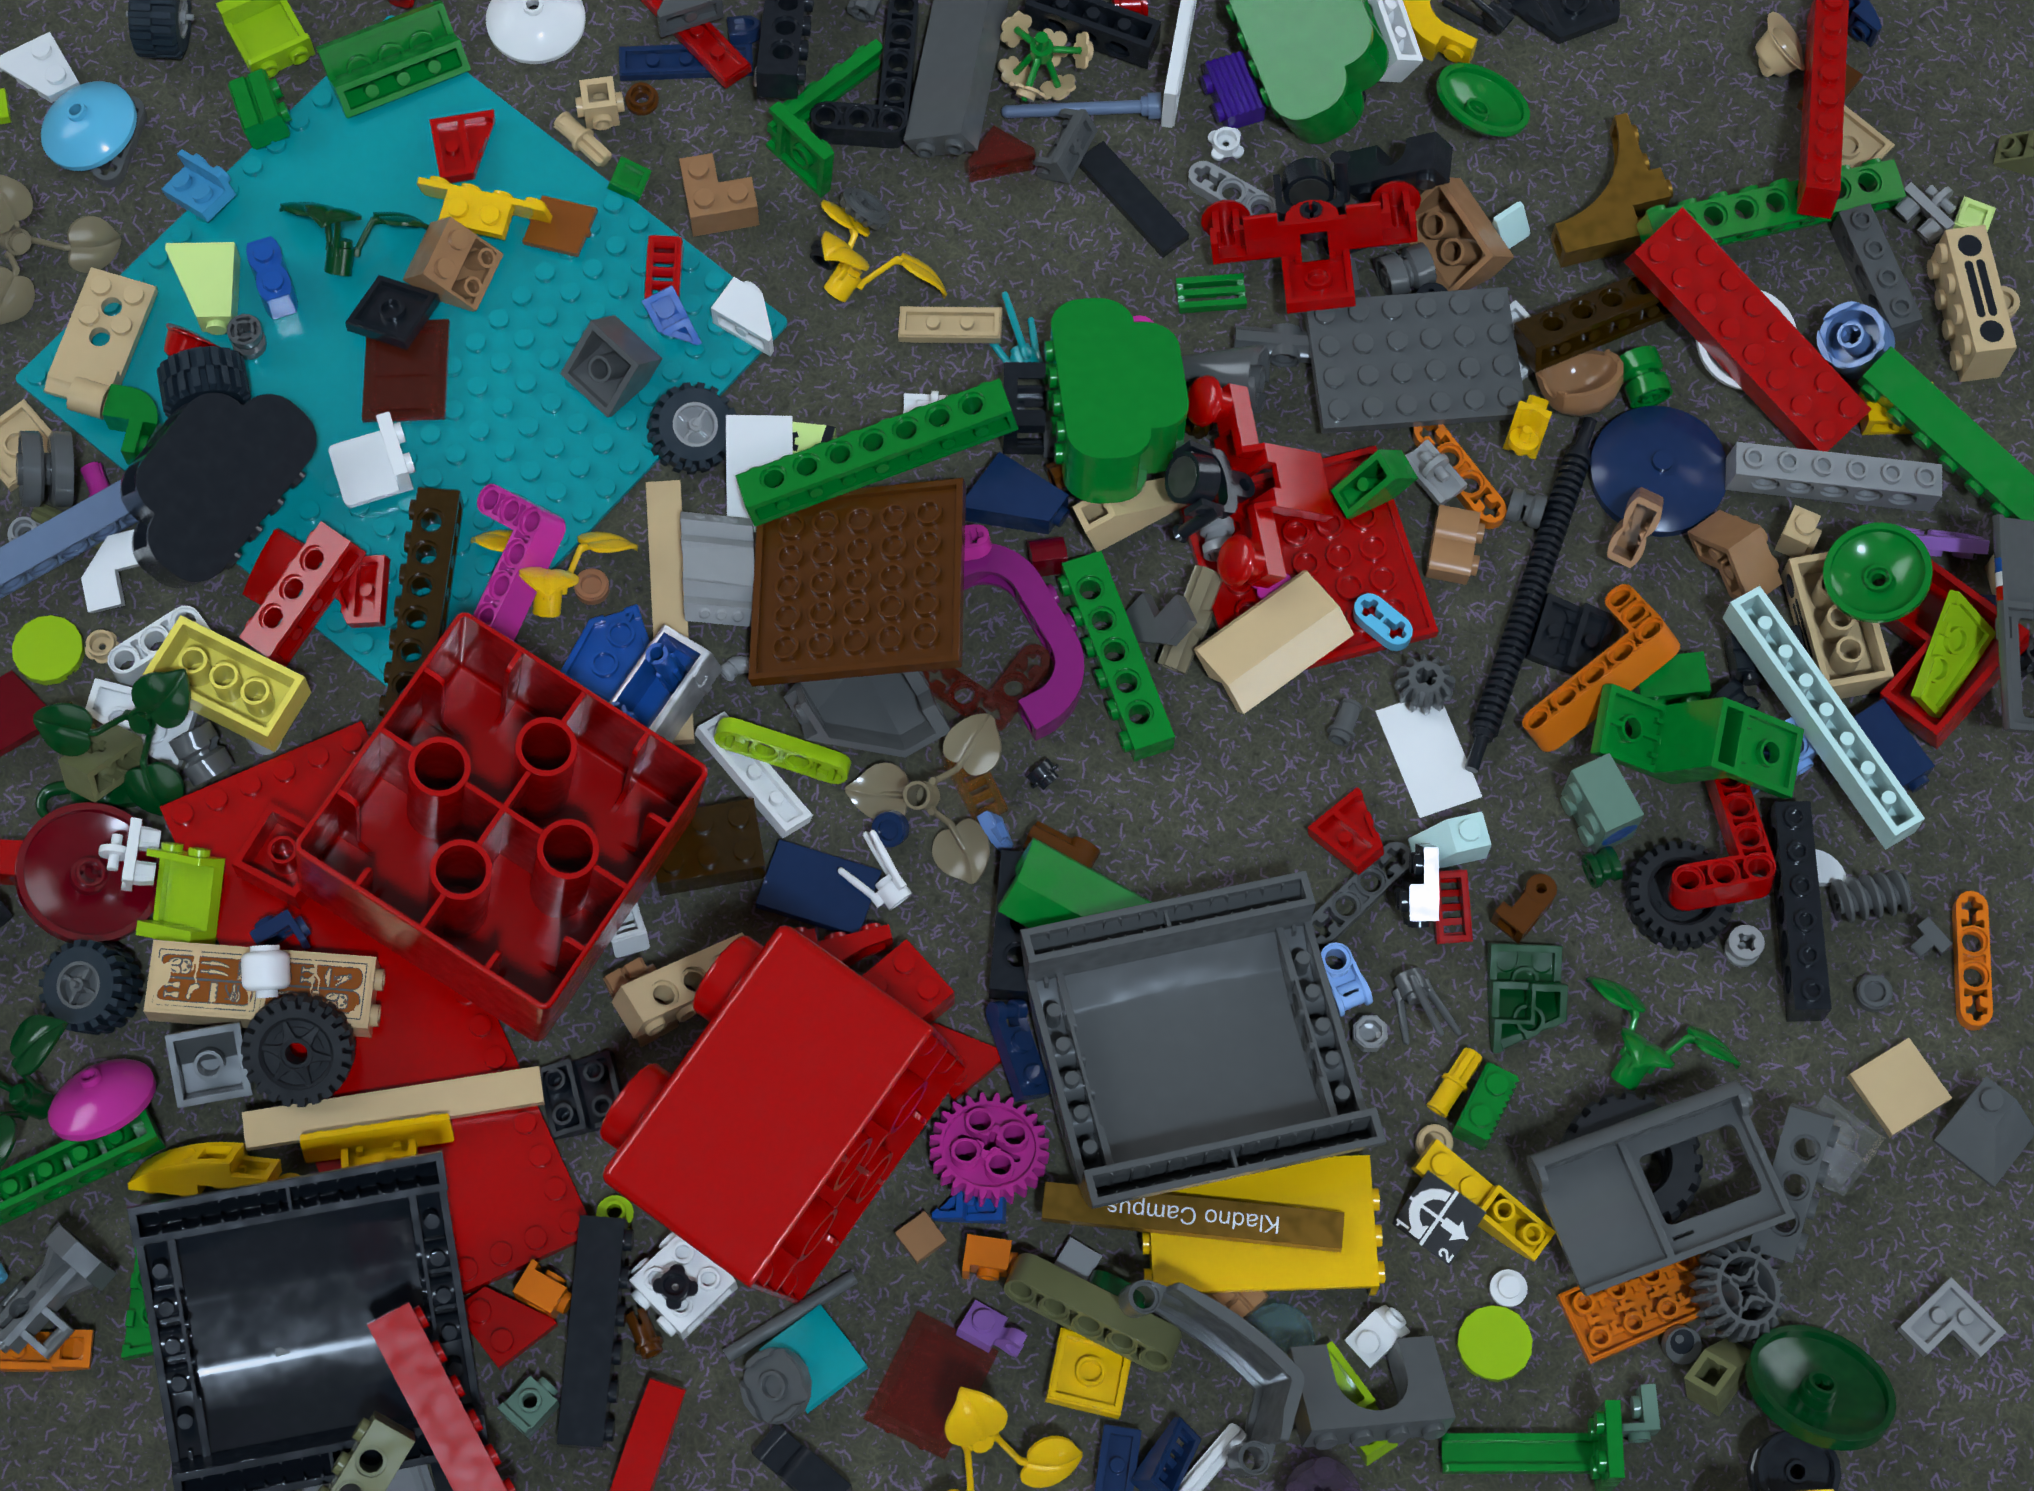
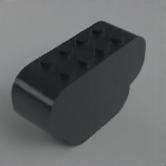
(212, 482)

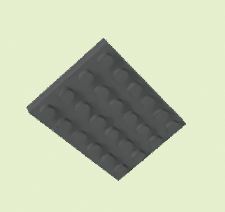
(1415, 360)

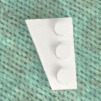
(111, 699)

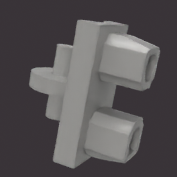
(1918, 202)
(1435, 473)

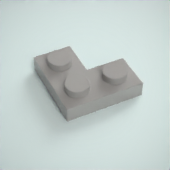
(1955, 1313)

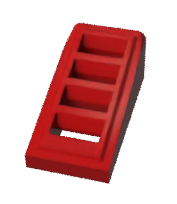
(664, 251)
(1463, 906)

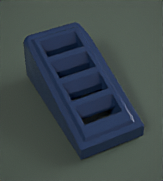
(1150, 1472)

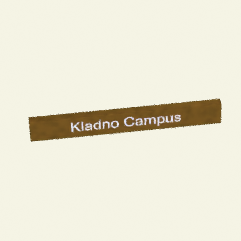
(1200, 1218)

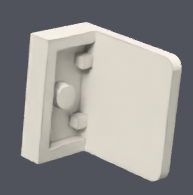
(372, 464)

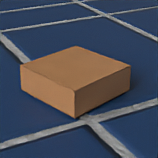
(920, 1237)

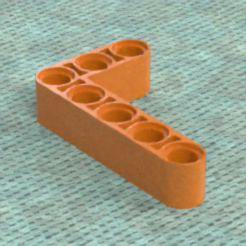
(1625, 663)

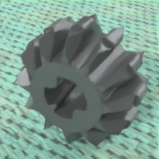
(1422, 694)

